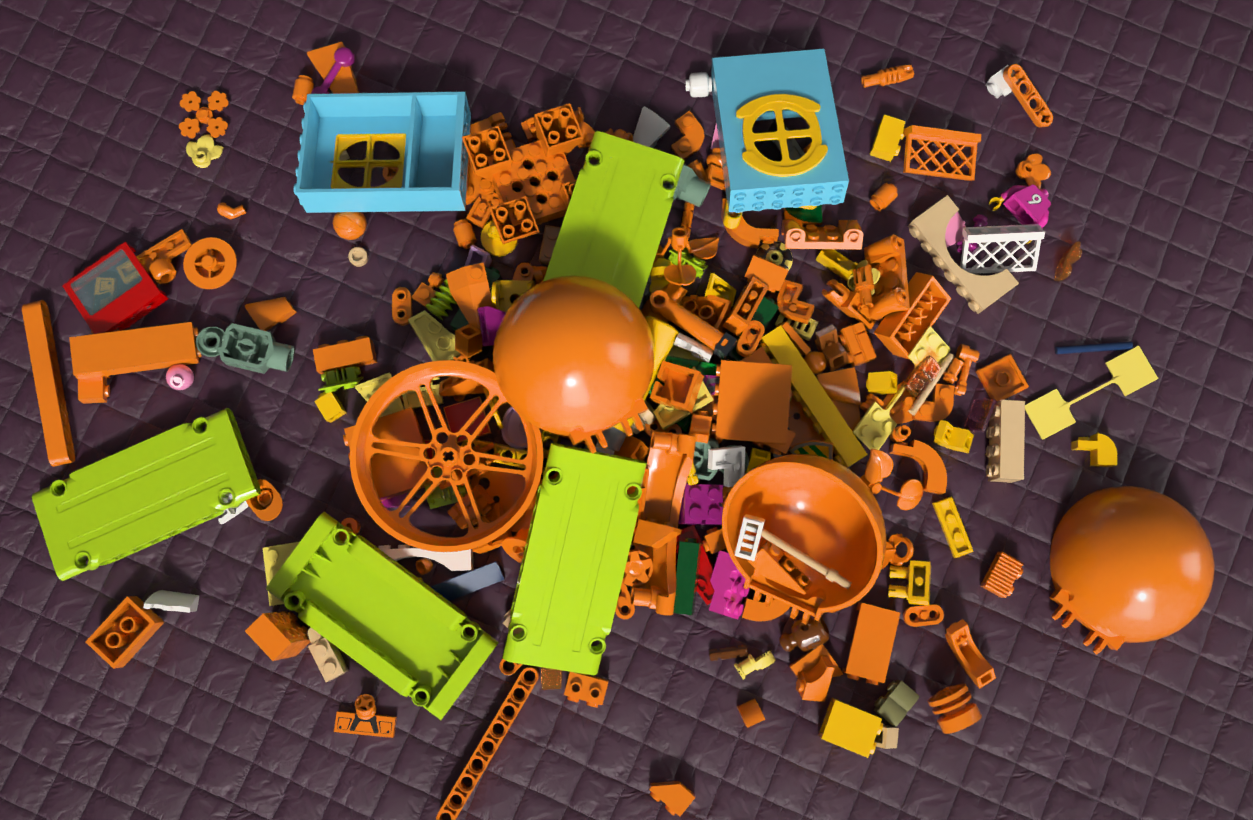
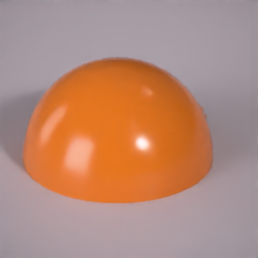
(575, 358)
(818, 511)
(1129, 566)

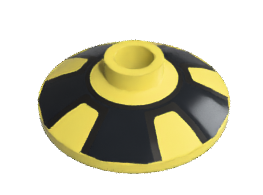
(777, 248)

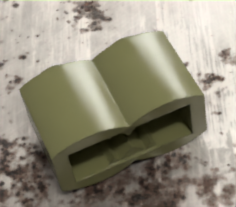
(896, 702)

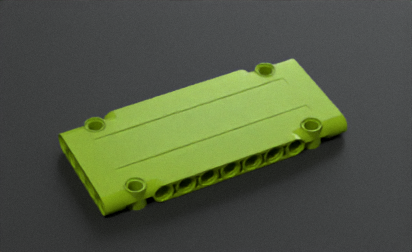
(616, 215)
(145, 494)
(574, 560)
(381, 615)

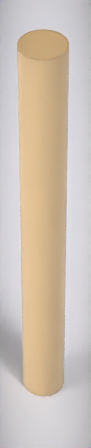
(930, 385)

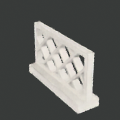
(1004, 235)

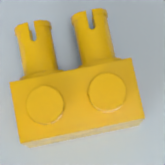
(919, 580)

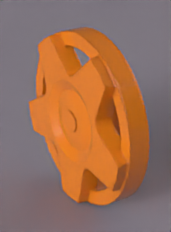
(636, 568)

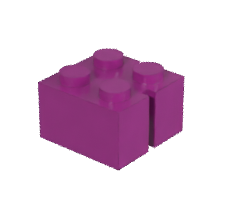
(701, 505)

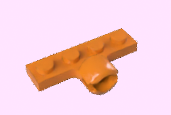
(159, 257)

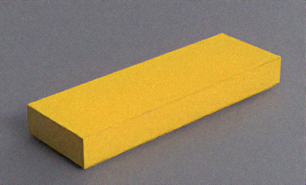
(952, 527)

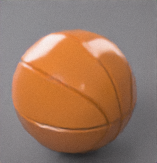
(349, 224)

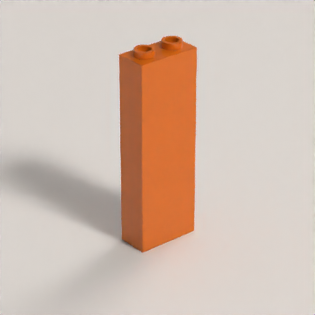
(134, 350)

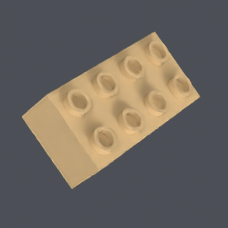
(1006, 442)

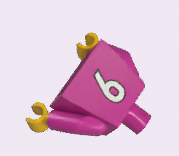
(1026, 204)

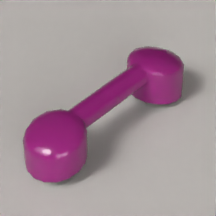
(343, 58)

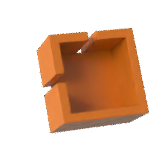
(680, 386)

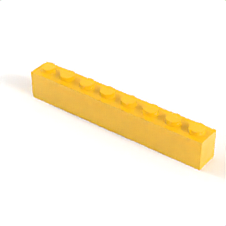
(813, 398)

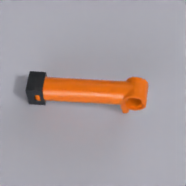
(692, 324)

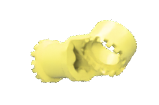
(749, 664)

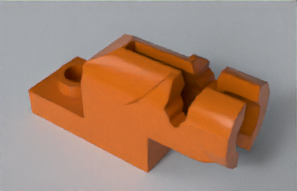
(848, 302)

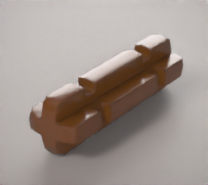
(728, 652)

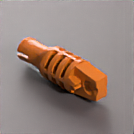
(888, 76)

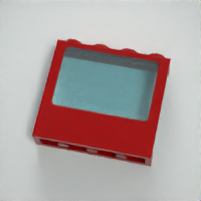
(114, 291)

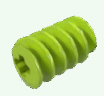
(442, 302)

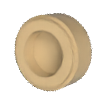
(358, 256)

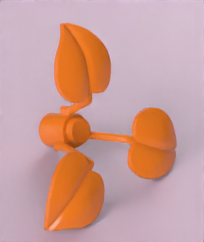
(701, 248)
(880, 467)

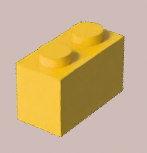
(887, 138)

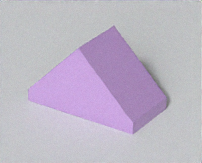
(478, 256)

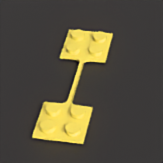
(1052, 413)
(877, 423)

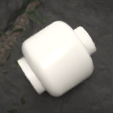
(699, 84)

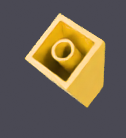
(850, 728)

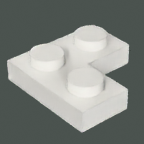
(731, 460)

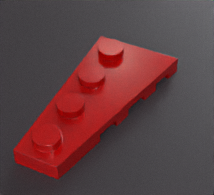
(706, 569)

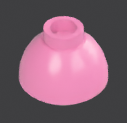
(179, 377)

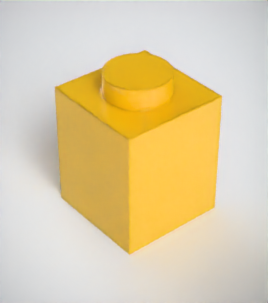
(882, 382)
(330, 406)

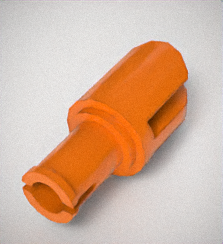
(864, 285)

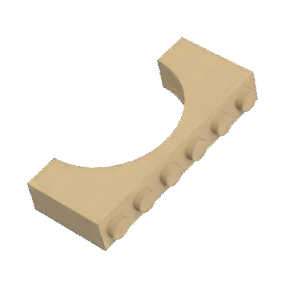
(977, 289)

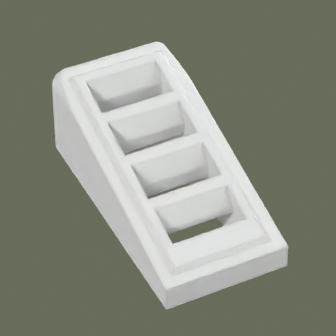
(754, 520)

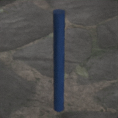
(1093, 347)

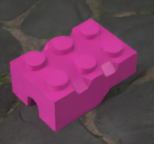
(728, 587)

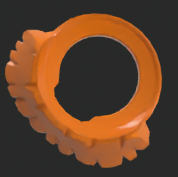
(894, 540)

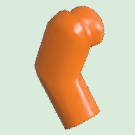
(229, 212)

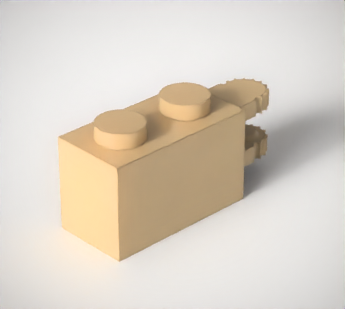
(326, 656)

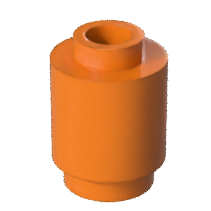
(302, 87)
(883, 196)
(464, 234)

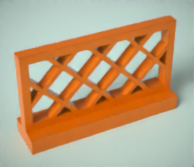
(945, 137)

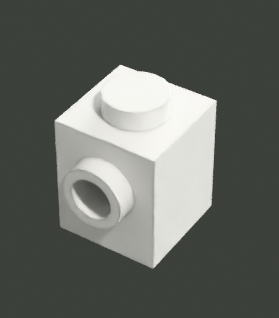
(997, 85)

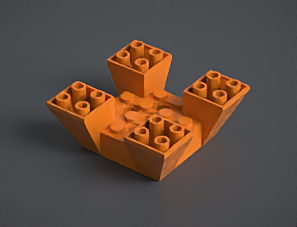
(520, 211)

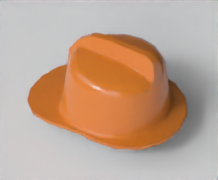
(267, 504)

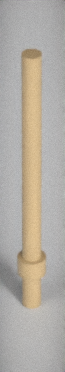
(831, 574)

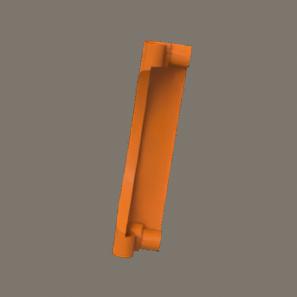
(669, 466)

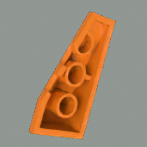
(470, 291)

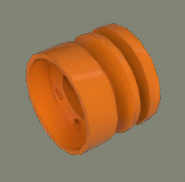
(956, 713)

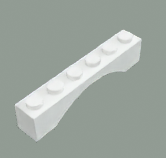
(452, 560)

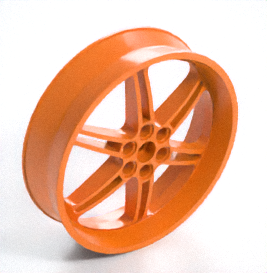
(362, 452)

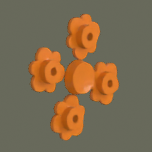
(204, 115)

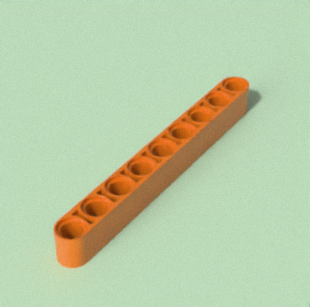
(48, 383)
(492, 736)

